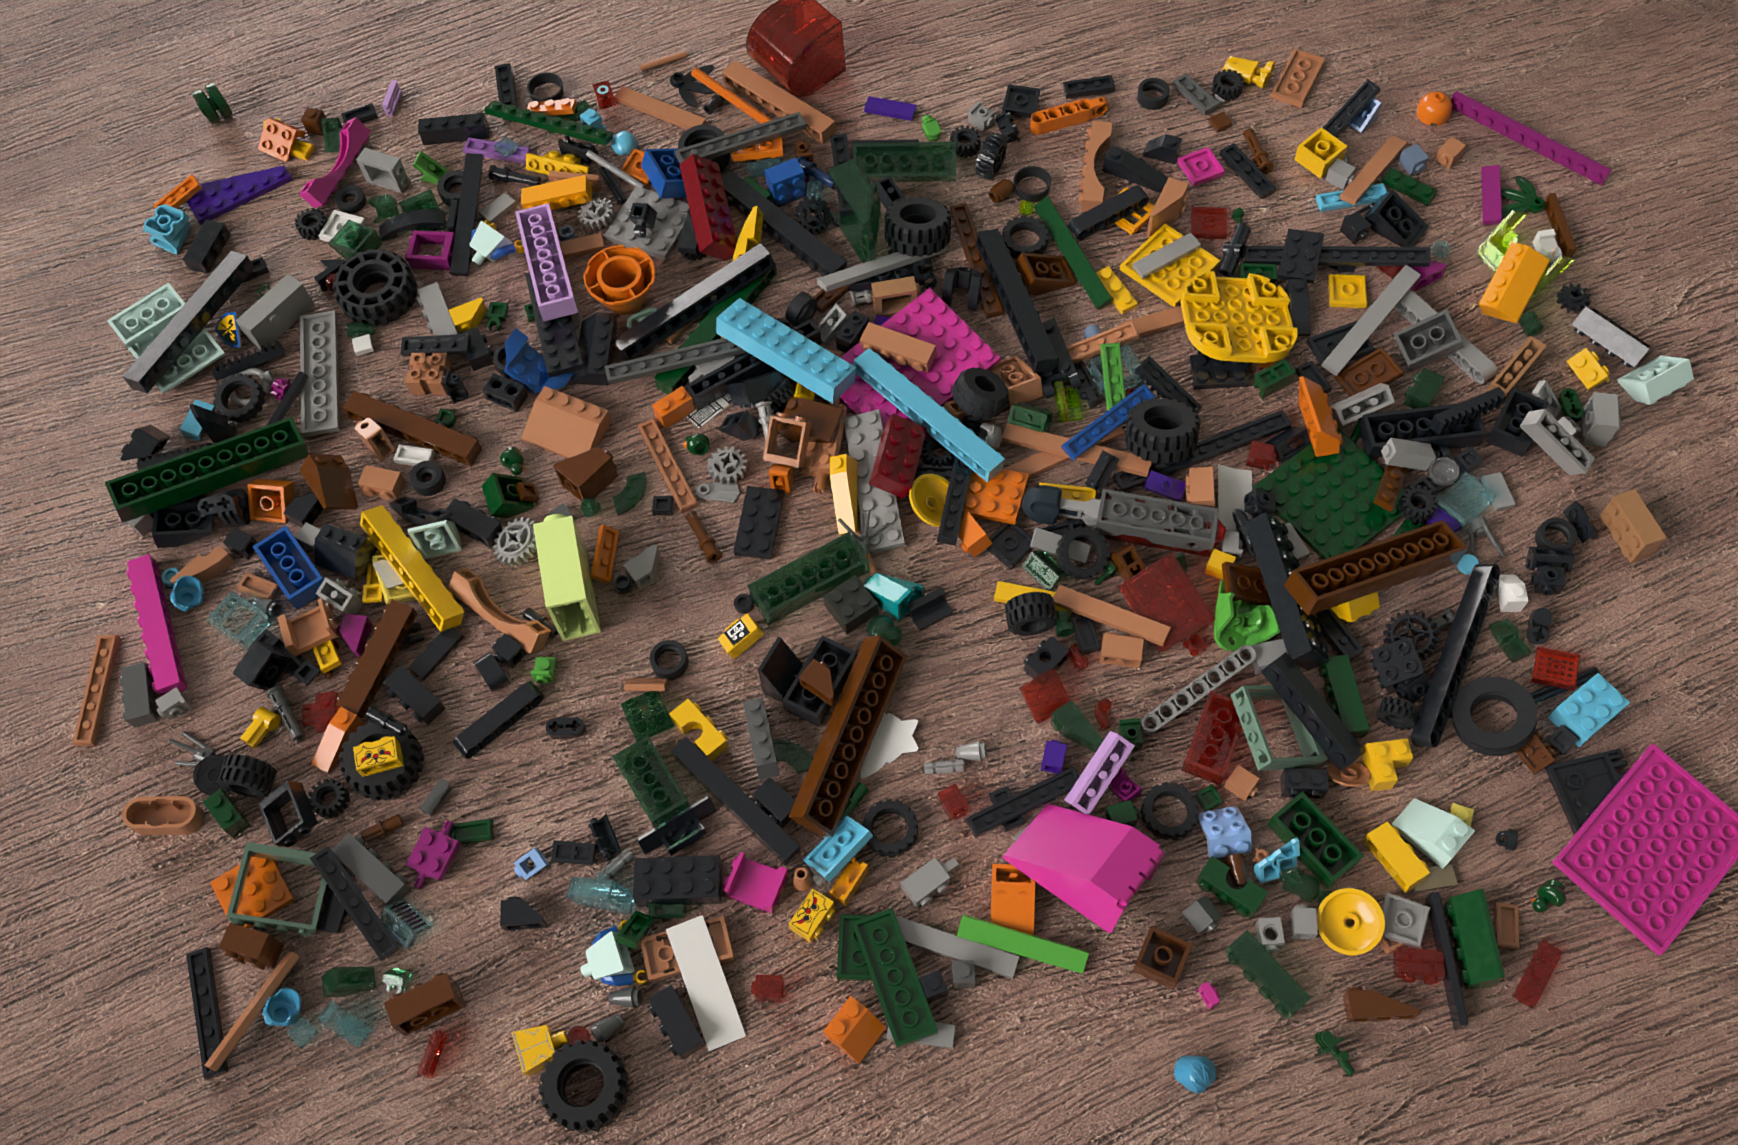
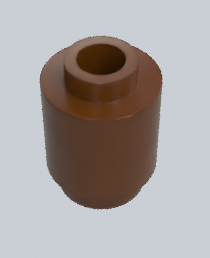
(1001, 190)

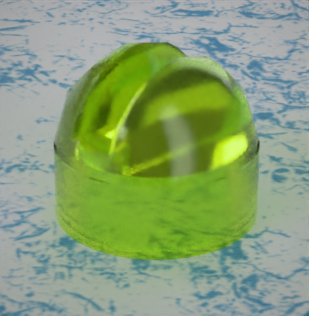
(1025, 207)

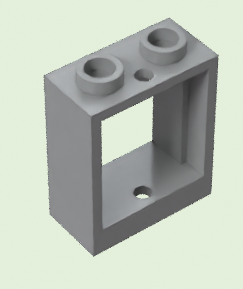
(371, 164)

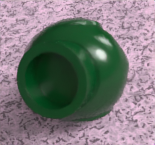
(697, 444)
(513, 459)
(1550, 893)

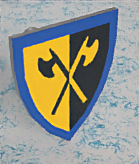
(229, 330)

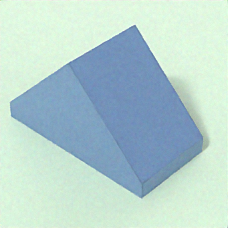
(1367, 116)

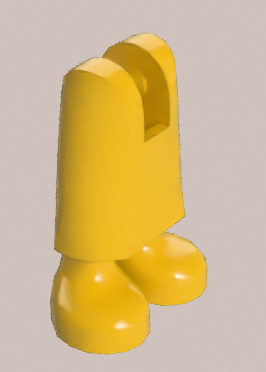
(1250, 70)

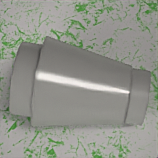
(972, 751)

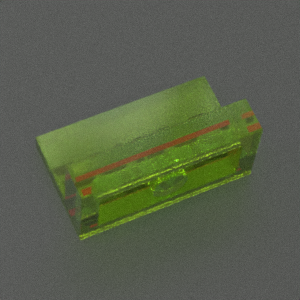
(1067, 403)

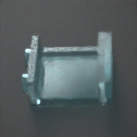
(1466, 500)

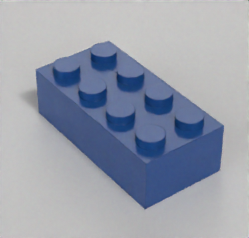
(290, 567)

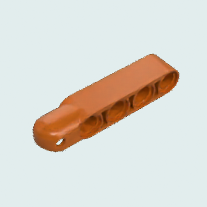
(1067, 115)

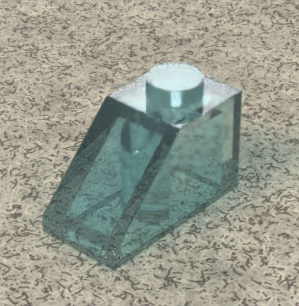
(344, 1024)

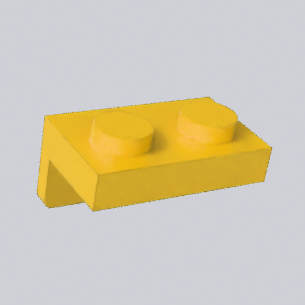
(1588, 369)

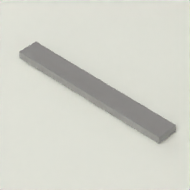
(869, 270)
(1371, 320)

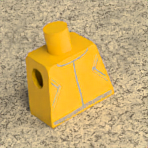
(536, 1047)

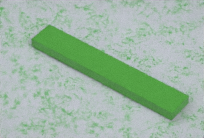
(1023, 943)

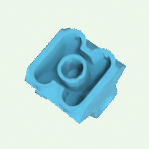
(168, 228)

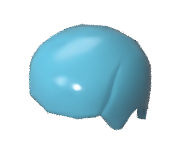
(624, 143)

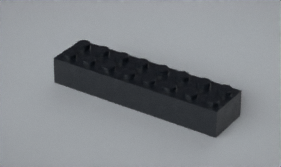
(1276, 563)

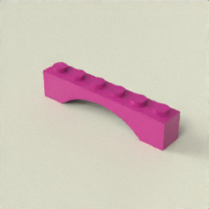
(352, 137)

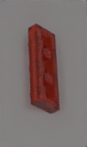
(1537, 974)

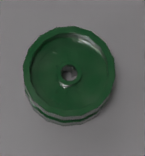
(212, 103)

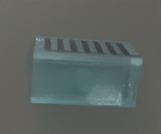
(403, 922)

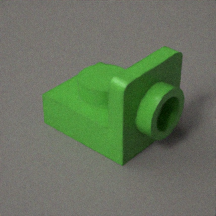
(544, 670)

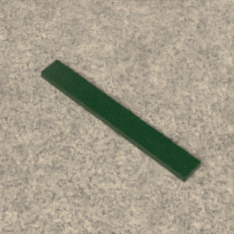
(1073, 253)

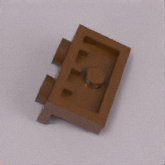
(1536, 755)

